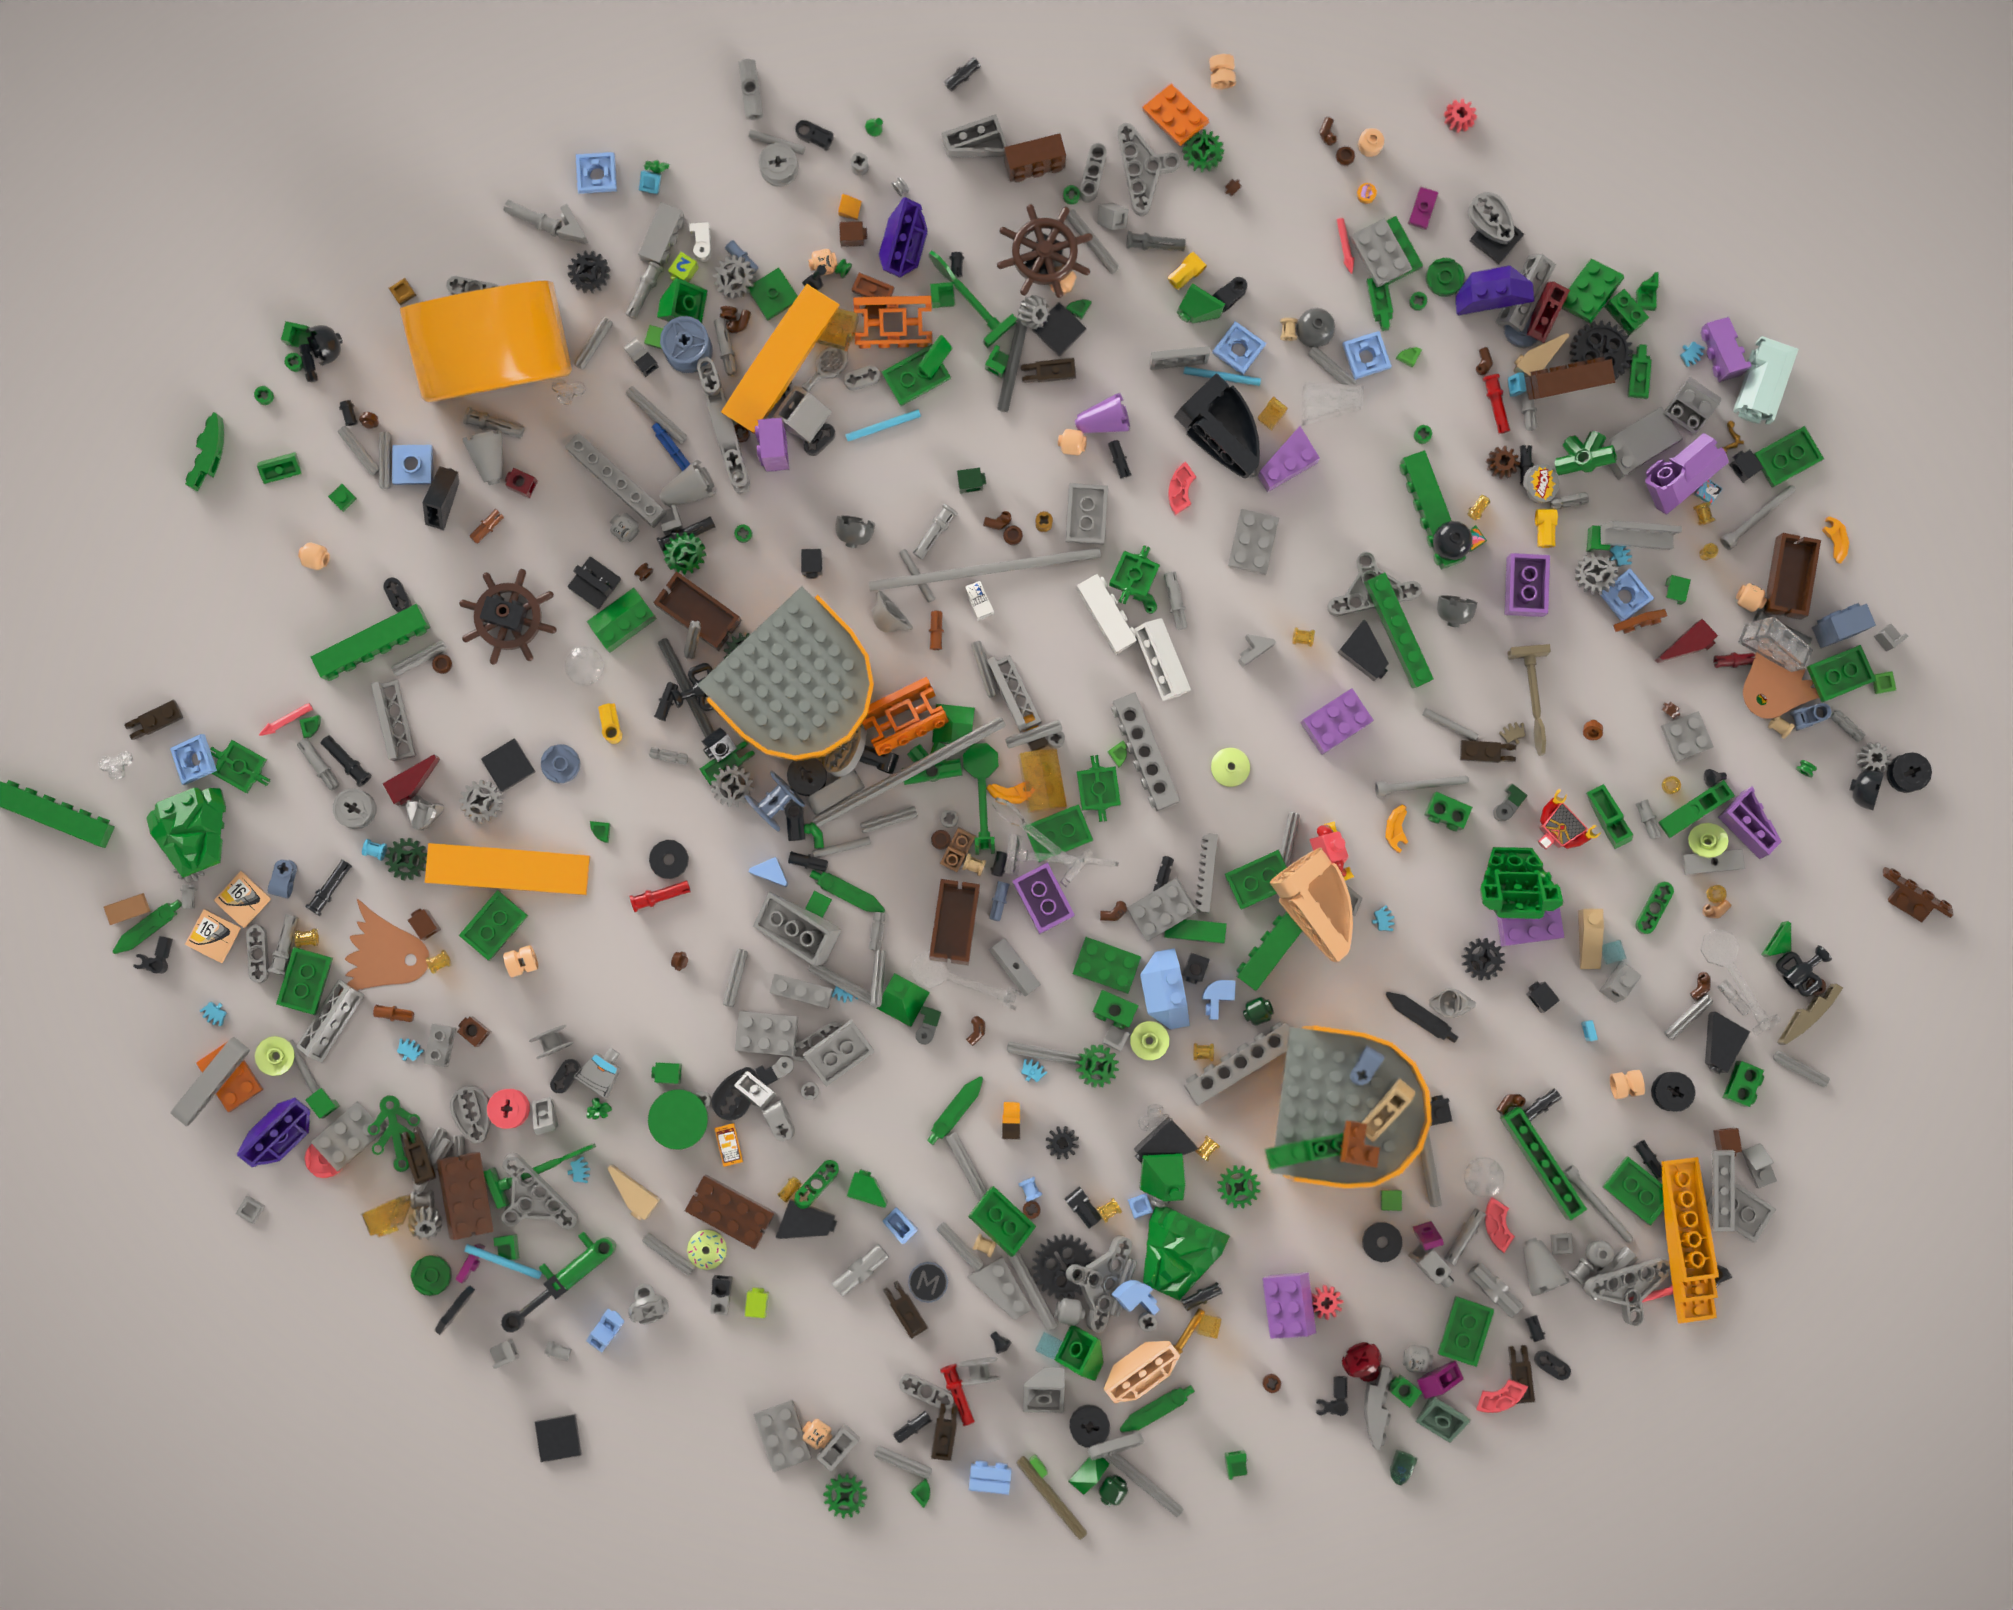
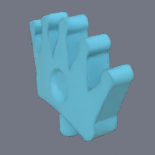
(1692, 353)
(1619, 555)
(1382, 919)
(840, 992)
(214, 1013)
(409, 1050)
(1032, 1071)
(578, 1171)

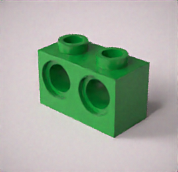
(1626, 312)
(1449, 806)
(1738, 1081)

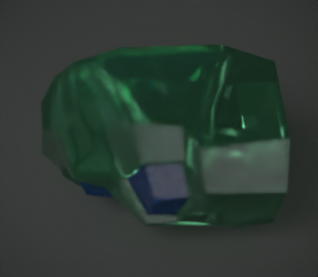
(1402, 1467)

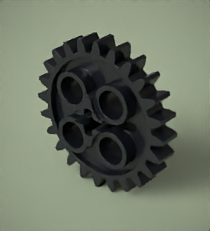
(1584, 346)
(1049, 1275)

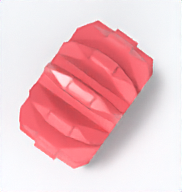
(1466, 112)
(1330, 1306)

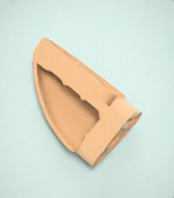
(1318, 902)

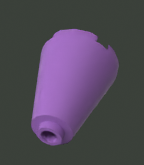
(1104, 417)

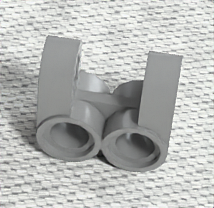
(776, 1115)

